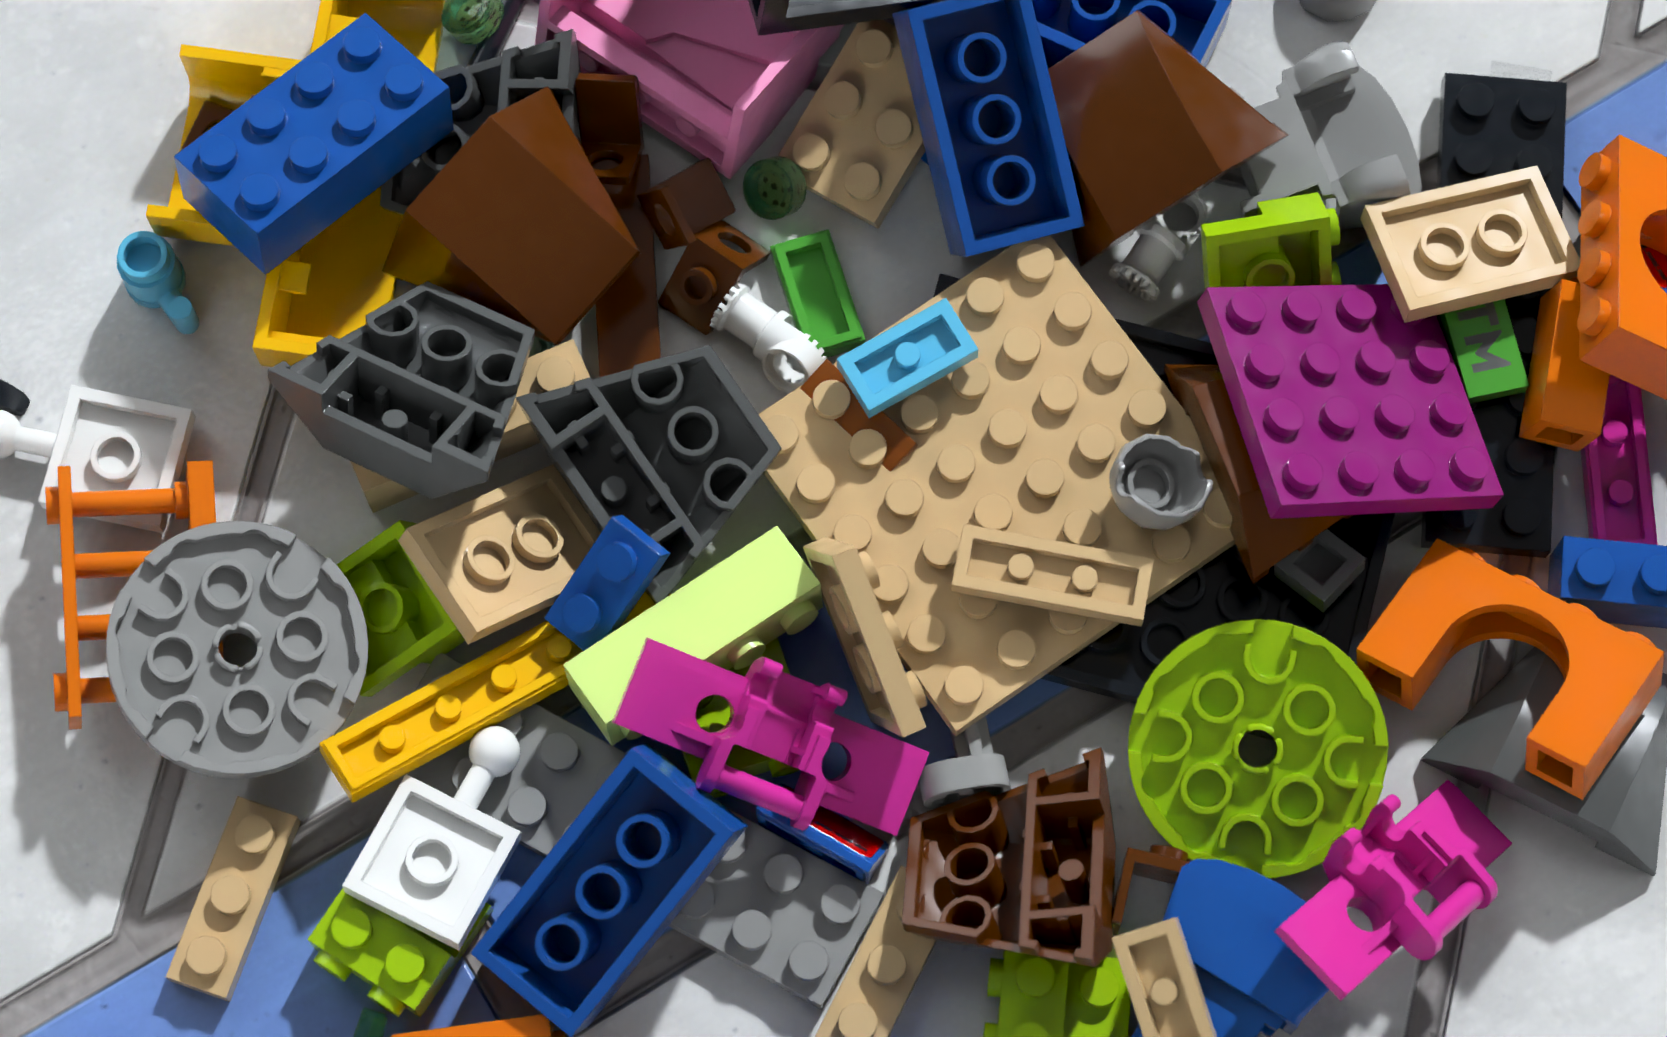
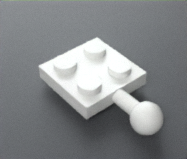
(110, 446)
(437, 853)

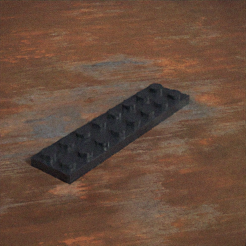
(1486, 131)

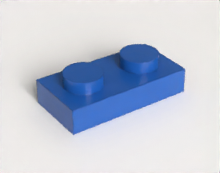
(607, 583)

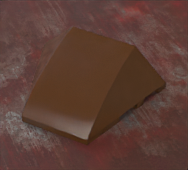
(1146, 129)
(517, 223)
(1258, 538)
(1019, 868)

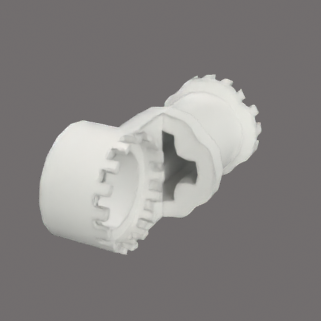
(1156, 252)
(769, 336)

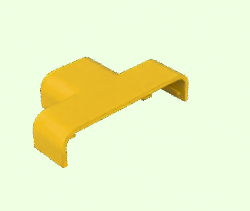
(339, 272)

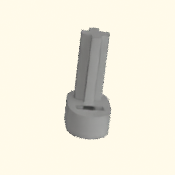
(969, 773)

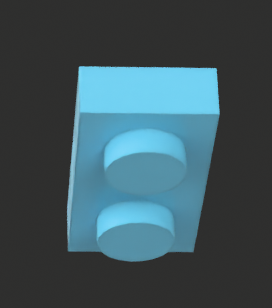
(907, 357)

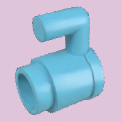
(156, 278)

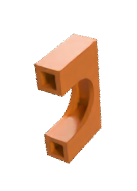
(1620, 301)
(1564, 394)
(1463, 600)

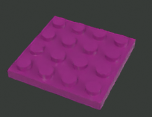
(1347, 402)

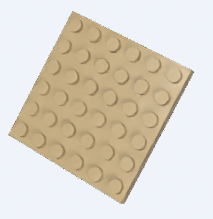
(1001, 446)

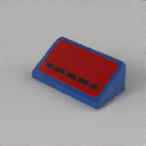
(831, 840)

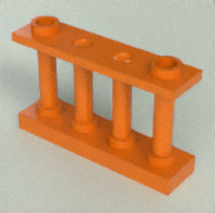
(188, 500)

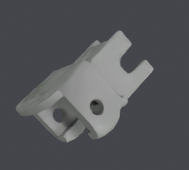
(1340, 141)

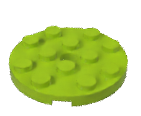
(1268, 680)

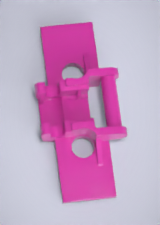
(779, 720)
(1380, 870)

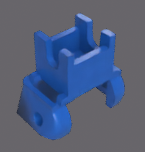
(1240, 962)

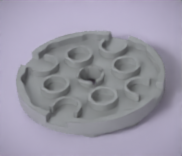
(225, 715)

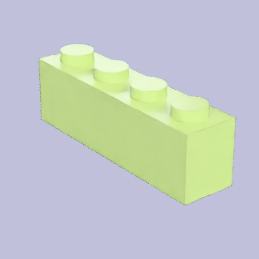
(715, 617)

